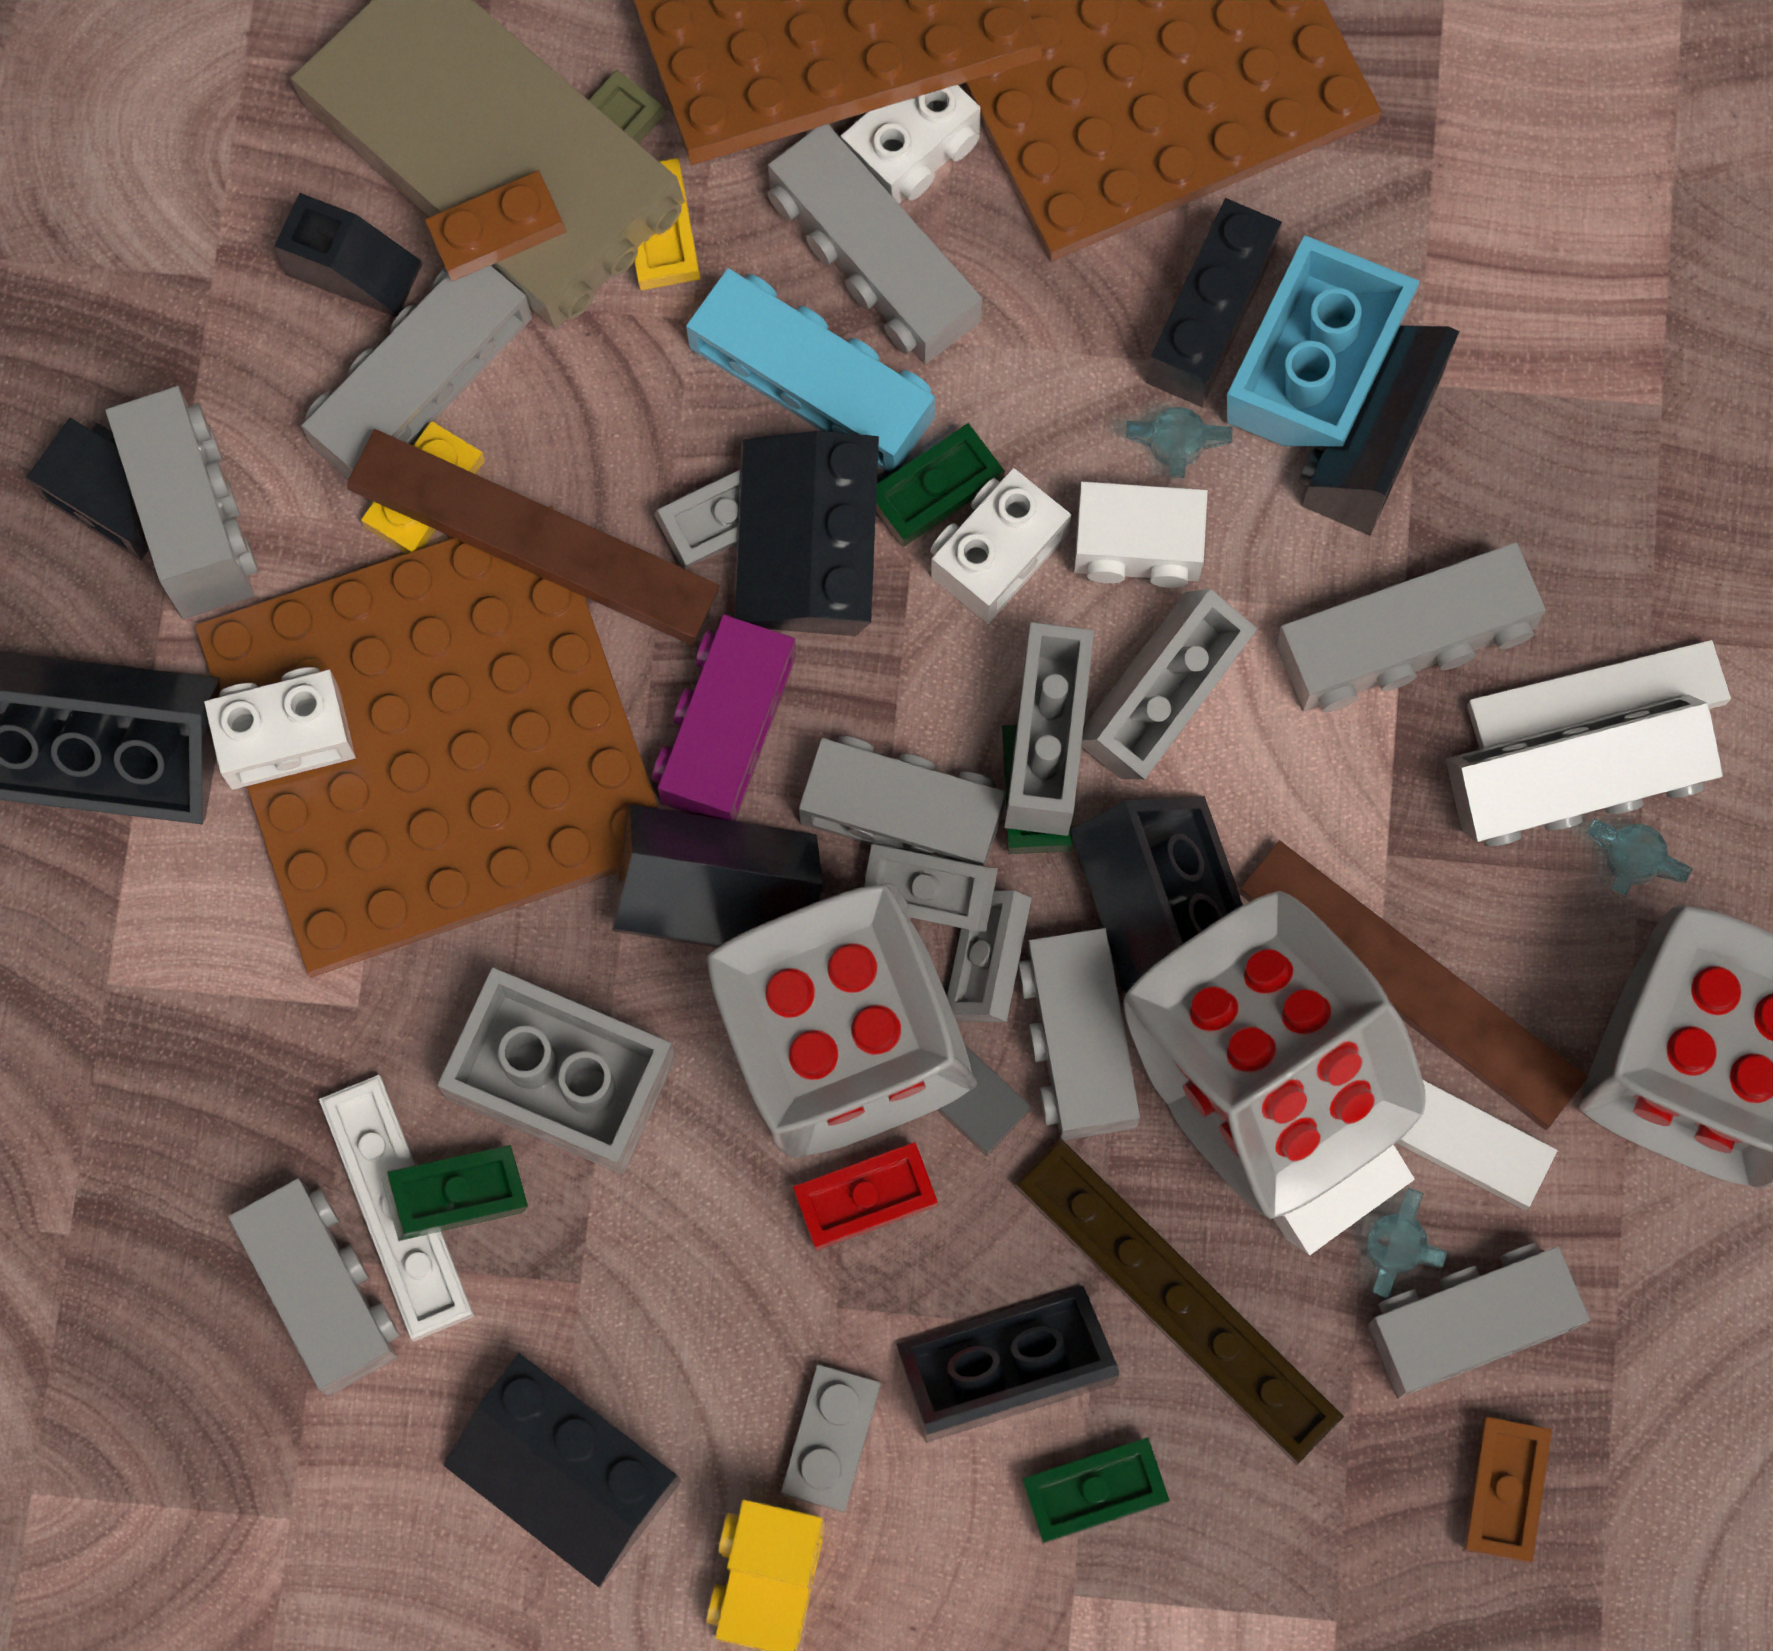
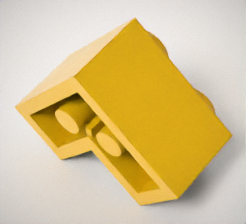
(770, 1577)

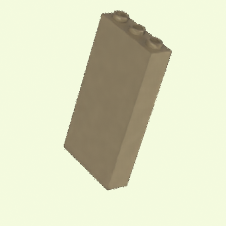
(463, 107)

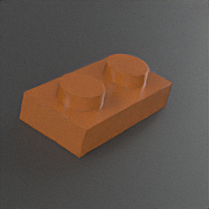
(495, 225)
(1507, 1490)

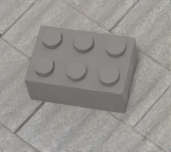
(183, 501)
(557, 1070)

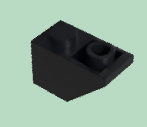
(345, 256)

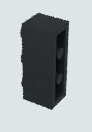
(1213, 302)

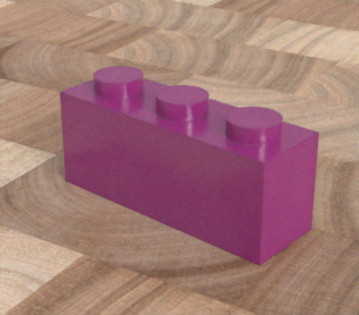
(725, 719)

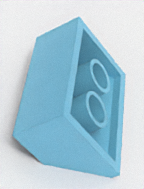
(1319, 347)

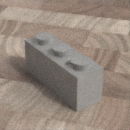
(1166, 684)
(1049, 729)
(900, 802)
(1079, 1035)
(316, 1285)
(1476, 1318)

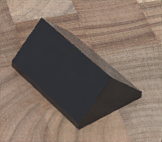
(709, 876)
(1007, 1363)

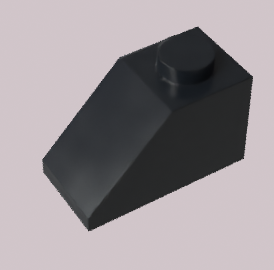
(88, 482)

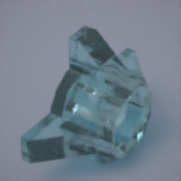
(1178, 437)
(1636, 855)
(1406, 1246)

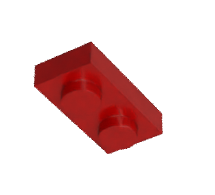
(865, 1196)

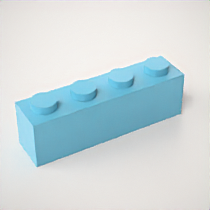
(809, 368)

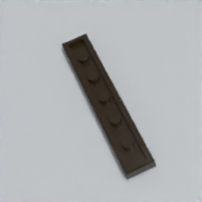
(1179, 1301)

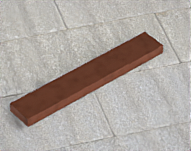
(532, 536)
(1429, 994)

